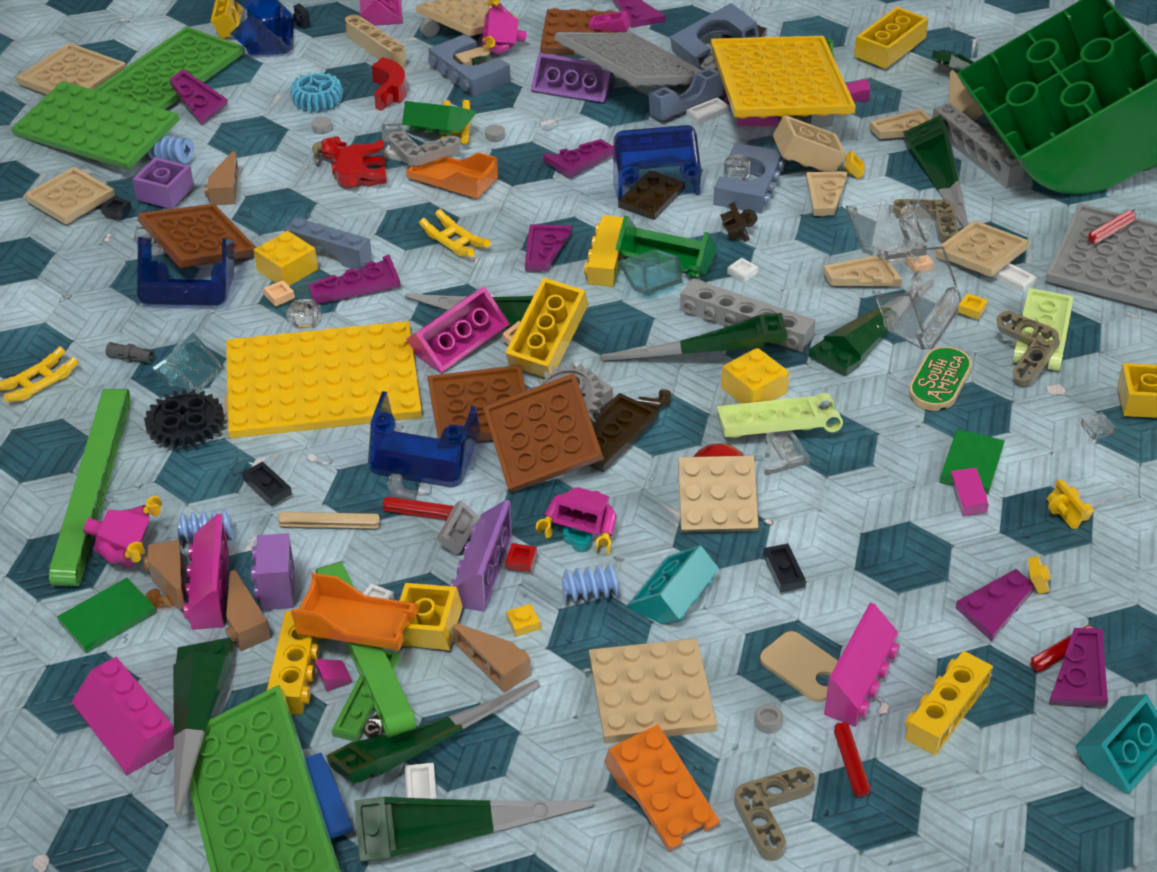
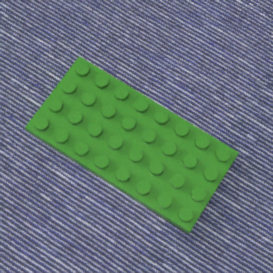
(149, 76)
(95, 125)
(257, 793)

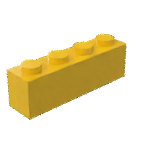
(603, 257)

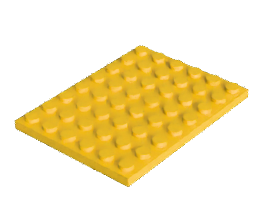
(781, 77)
(319, 379)

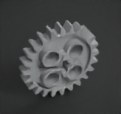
(588, 383)

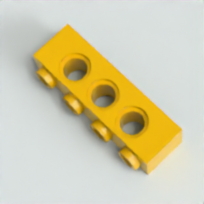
(226, 17)
(294, 665)
(948, 702)

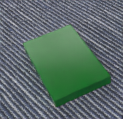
(973, 451)
(106, 615)

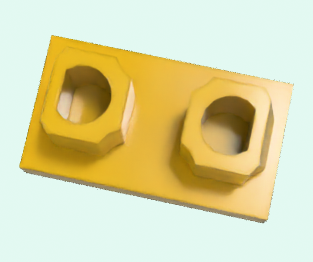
(1067, 503)

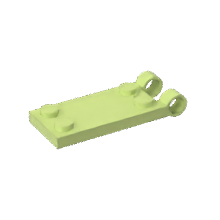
(1051, 310)
(778, 416)

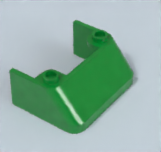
(694, 254)

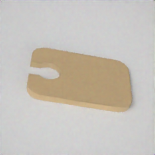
(799, 664)

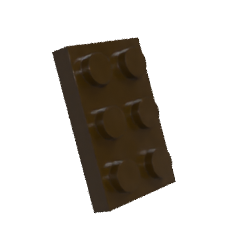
(651, 195)

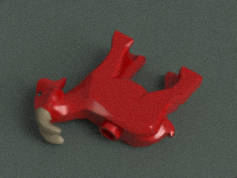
(352, 161)

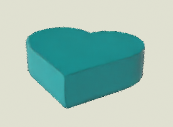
(580, 540)

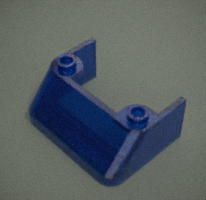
(266, 28)
(655, 149)
(157, 289)
(417, 456)

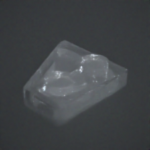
(783, 452)

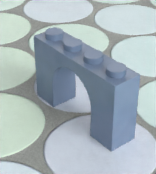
(728, 21)
(474, 78)
(753, 193)

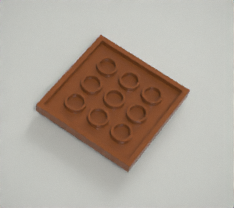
(567, 21)
(195, 234)
(456, 392)
(542, 433)

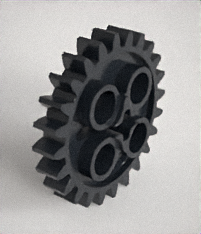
(184, 419)

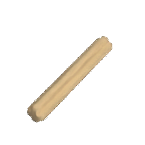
(329, 520)

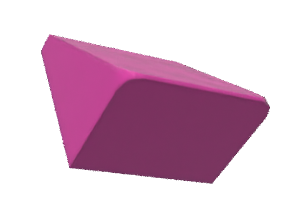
(332, 673)

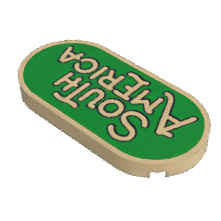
(940, 378)

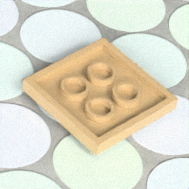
(69, 195)
(984, 248)
(717, 494)

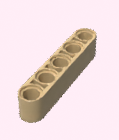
(374, 40)

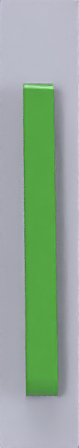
(89, 488)

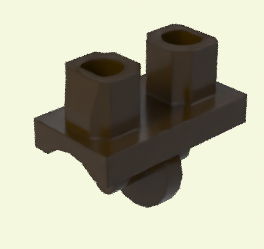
(736, 223)

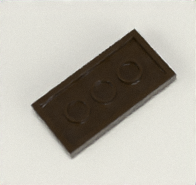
(620, 426)

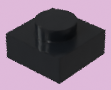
(301, 16)
(116, 207)

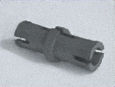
(130, 352)

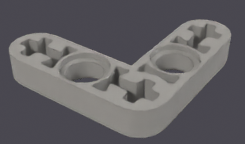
(418, 155)

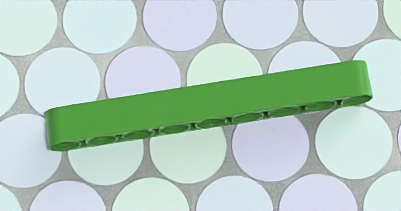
(377, 675)

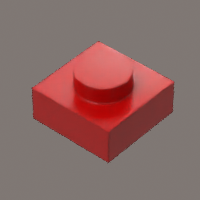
(521, 557)

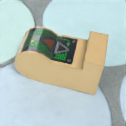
(473, 56)

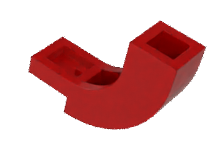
(393, 82)

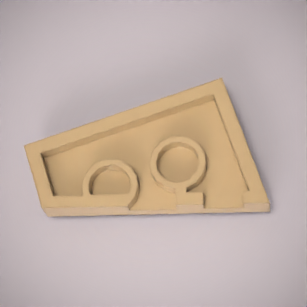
(895, 125)
(825, 191)
(862, 272)

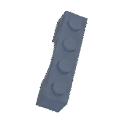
(704, 87)
(349, 248)

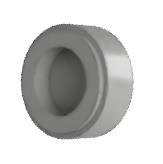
(429, 27)
(321, 125)
(494, 133)
(768, 719)

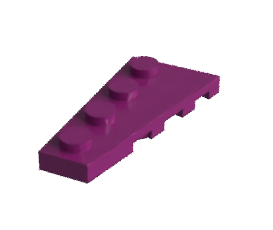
(353, 282)

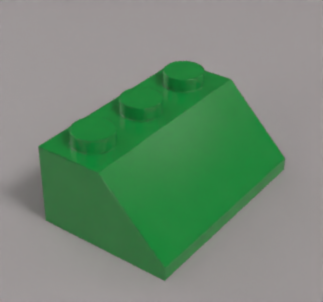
(435, 117)

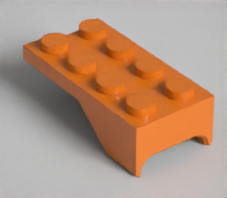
(464, 176)
(345, 614)
(661, 784)

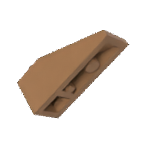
(223, 182)
(167, 569)
(245, 619)
(494, 656)

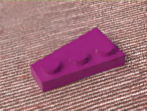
(640, 12)
(197, 96)
(577, 160)
(544, 245)
(995, 602)
(1083, 671)

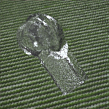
(397, 489)

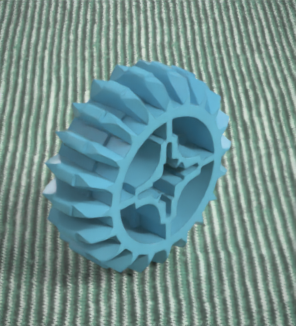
(316, 92)

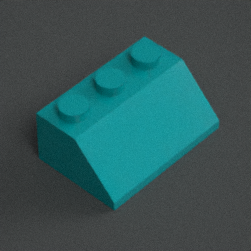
(675, 586)
(1122, 742)

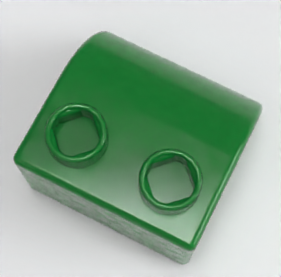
(1073, 98)

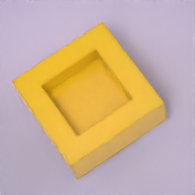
(854, 164)
(972, 306)
(1039, 574)
(523, 620)

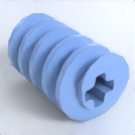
(173, 149)
(189, 527)
(589, 583)

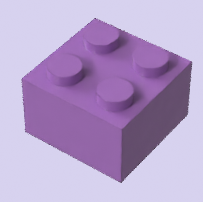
(163, 182)
(273, 571)

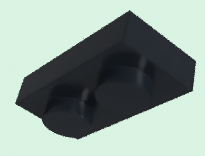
(267, 483)
(784, 567)

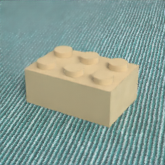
(808, 145)

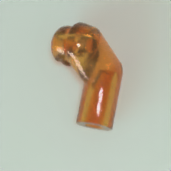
(159, 600)

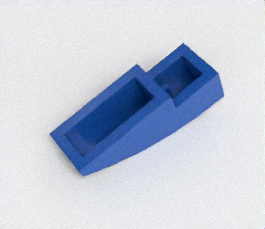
(328, 797)

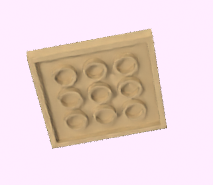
(461, 15)
(70, 65)
(652, 687)

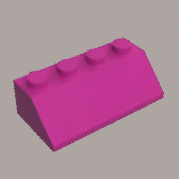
(381, 11)
(458, 330)
(207, 576)
(861, 667)
(123, 716)

